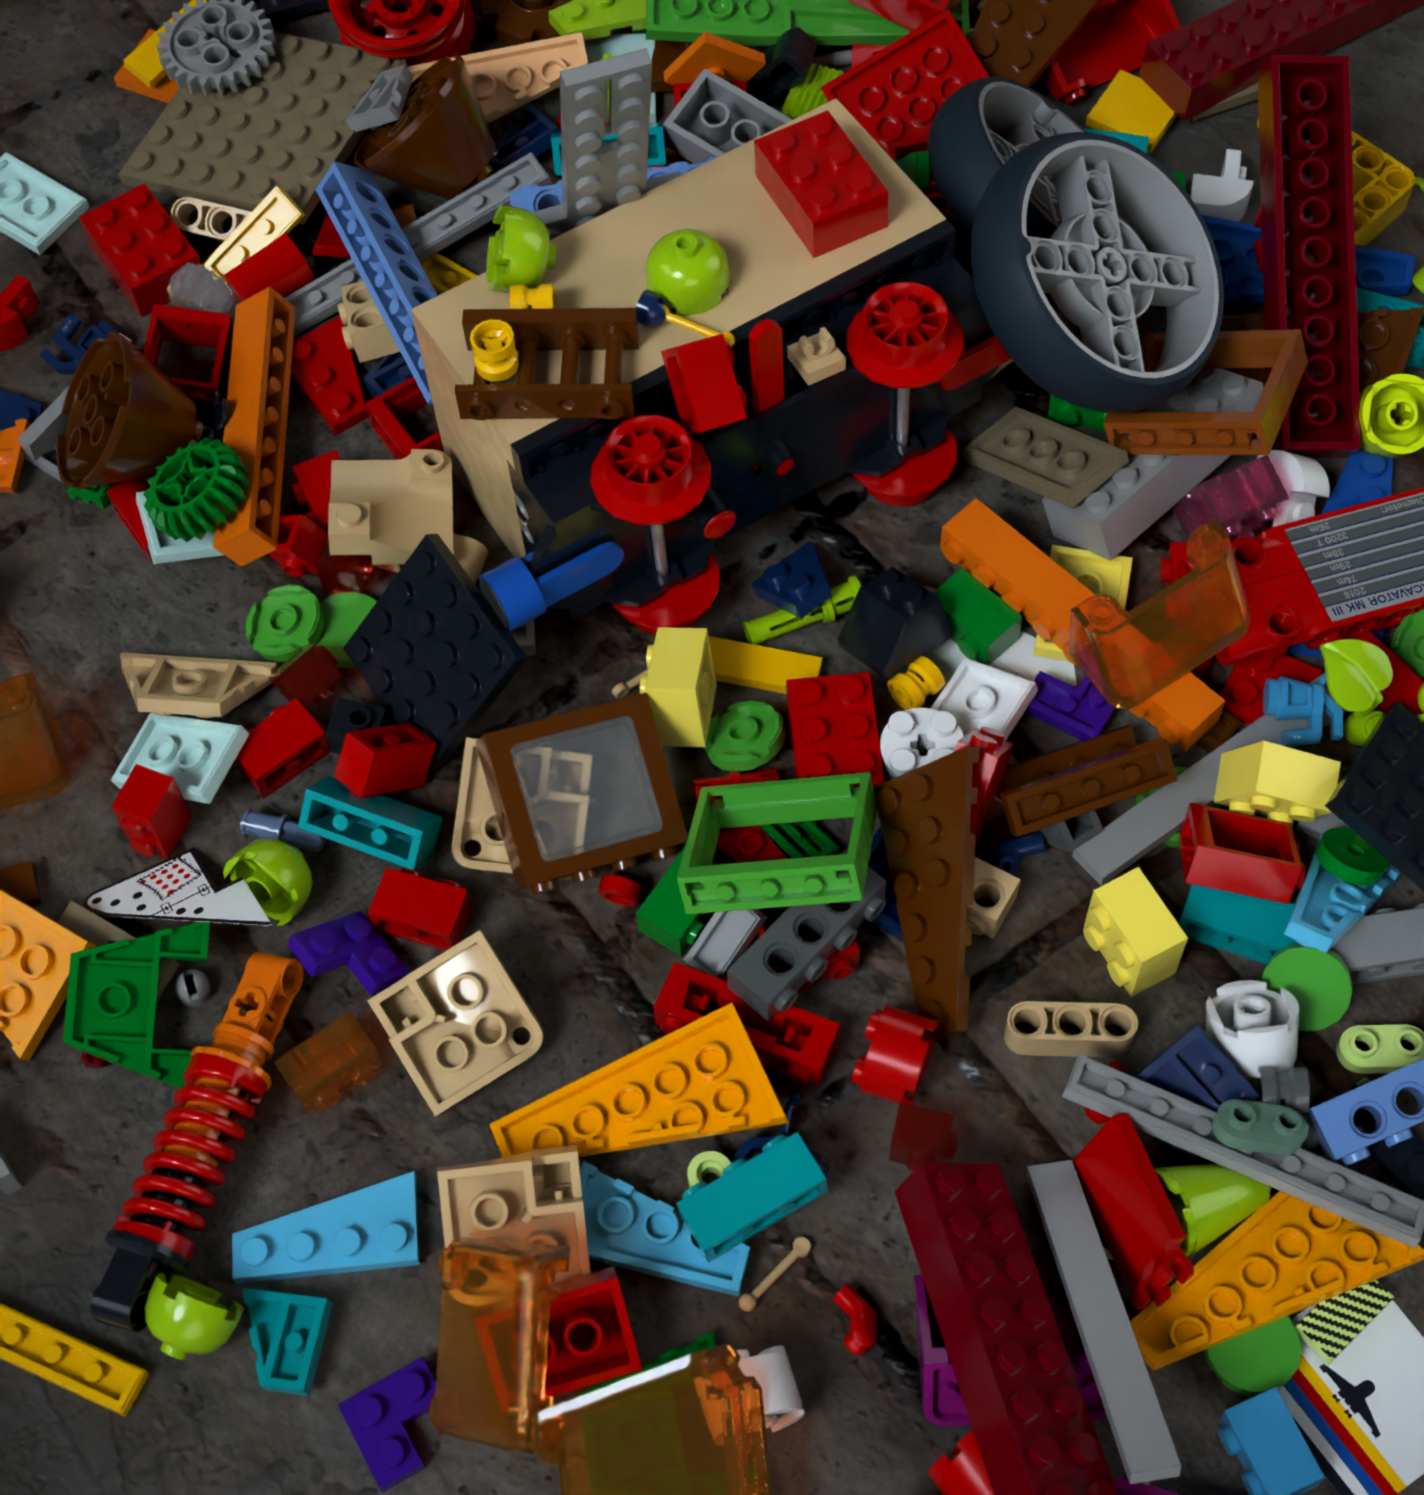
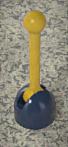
(654, 310)

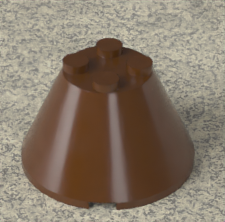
(438, 139)
(121, 417)

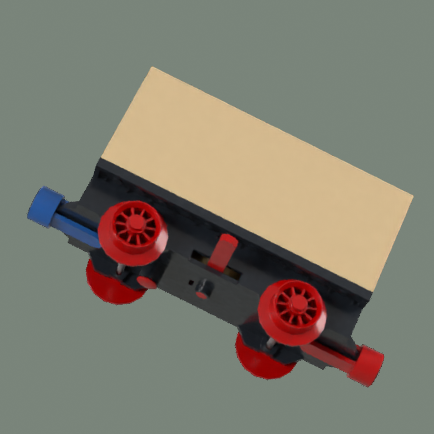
(637, 502)

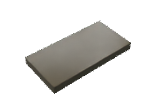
(1045, 456)

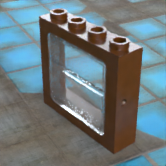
(582, 793)

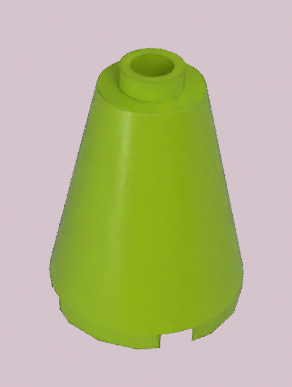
(1210, 1200)

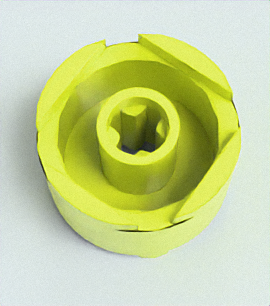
(1379, 432)

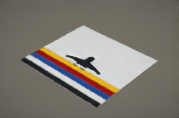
(1364, 1407)

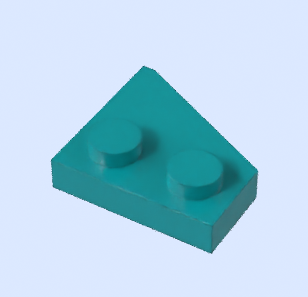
(287, 1338)

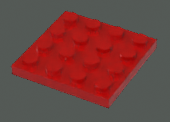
(908, 81)

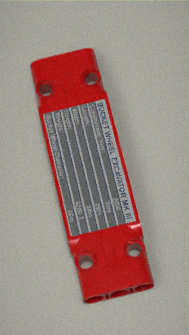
(1330, 576)

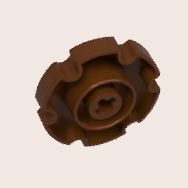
(520, 20)

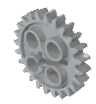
(216, 45)

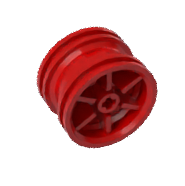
(408, 28)

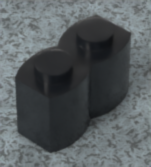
(785, 65)

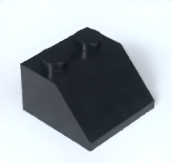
(893, 623)

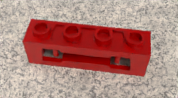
(808, 1037)

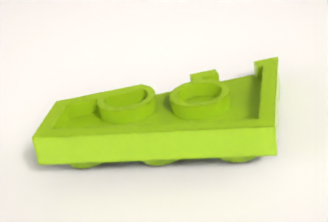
(598, 17)

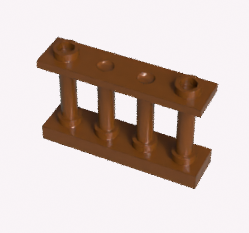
(555, 330)
(1080, 779)

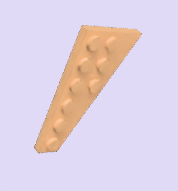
(518, 73)

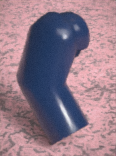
(1013, 849)

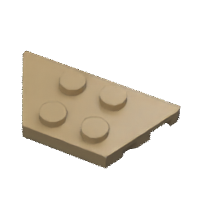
(192, 684)

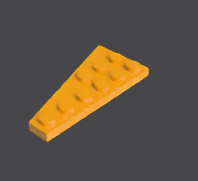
(32, 972)
(672, 1090)
(1264, 1271)

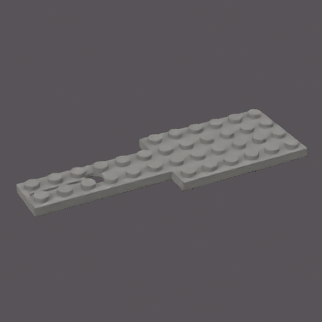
(605, 173)

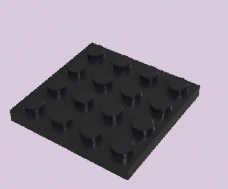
(435, 649)
(1385, 792)

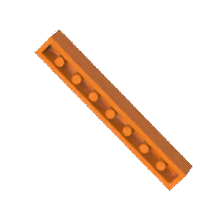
(258, 421)
(1044, 598)

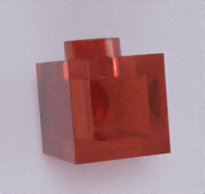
(344, 572)
(307, 675)
(922, 1137)

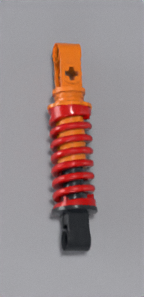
(195, 1140)

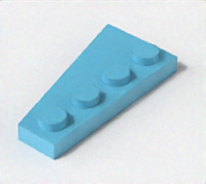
(1331, 906)
(342, 1235)
(651, 1237)

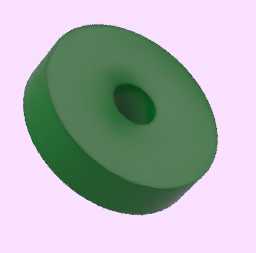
(1350, 857)

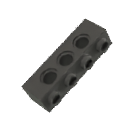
(781, 943)

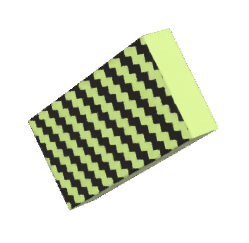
(1342, 1318)

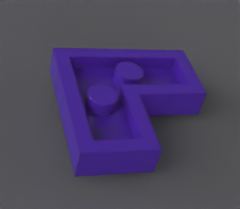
(1073, 710)
(351, 943)
(379, 1419)

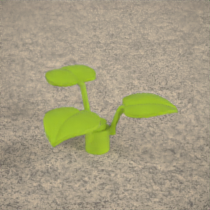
(1354, 678)

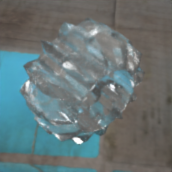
(200, 289)

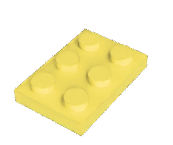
(1096, 574)

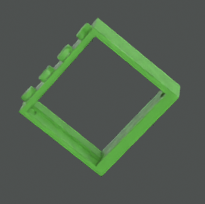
(781, 881)

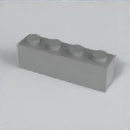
(1384, 945)

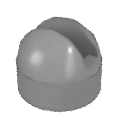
(202, 985)

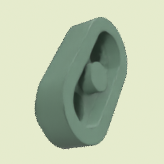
(1262, 1127)

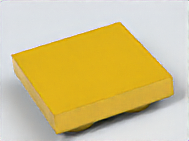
(1131, 108)

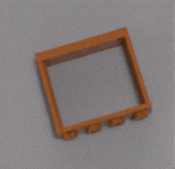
(1218, 431)

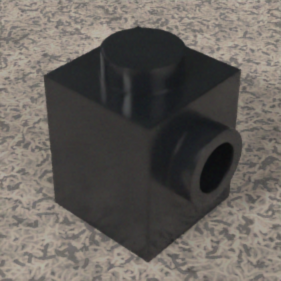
(353, 716)

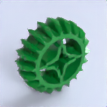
(196, 489)

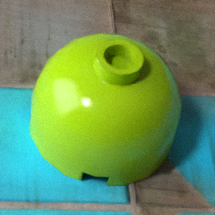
(518, 250)
(688, 271)
(274, 875)
(189, 1317)

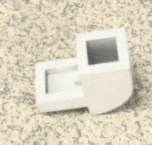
(1225, 195)
(1303, 482)

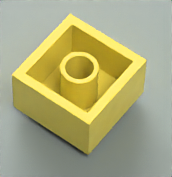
(680, 685)
(1276, 782)
(1134, 932)

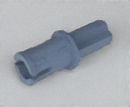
(279, 828)

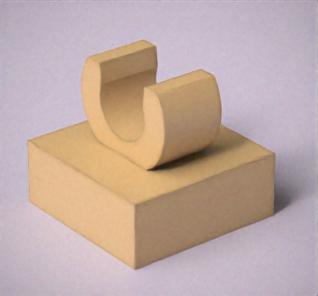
(816, 357)

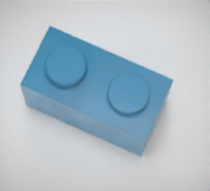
(1269, 1447)

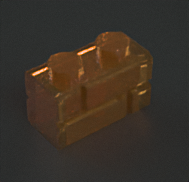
(329, 1064)

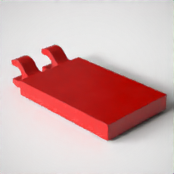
(1133, 1212)

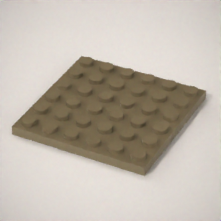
(266, 134)

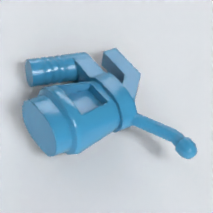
(1294, 699)

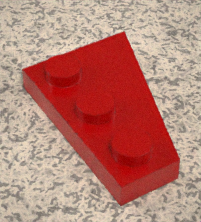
(328, 376)

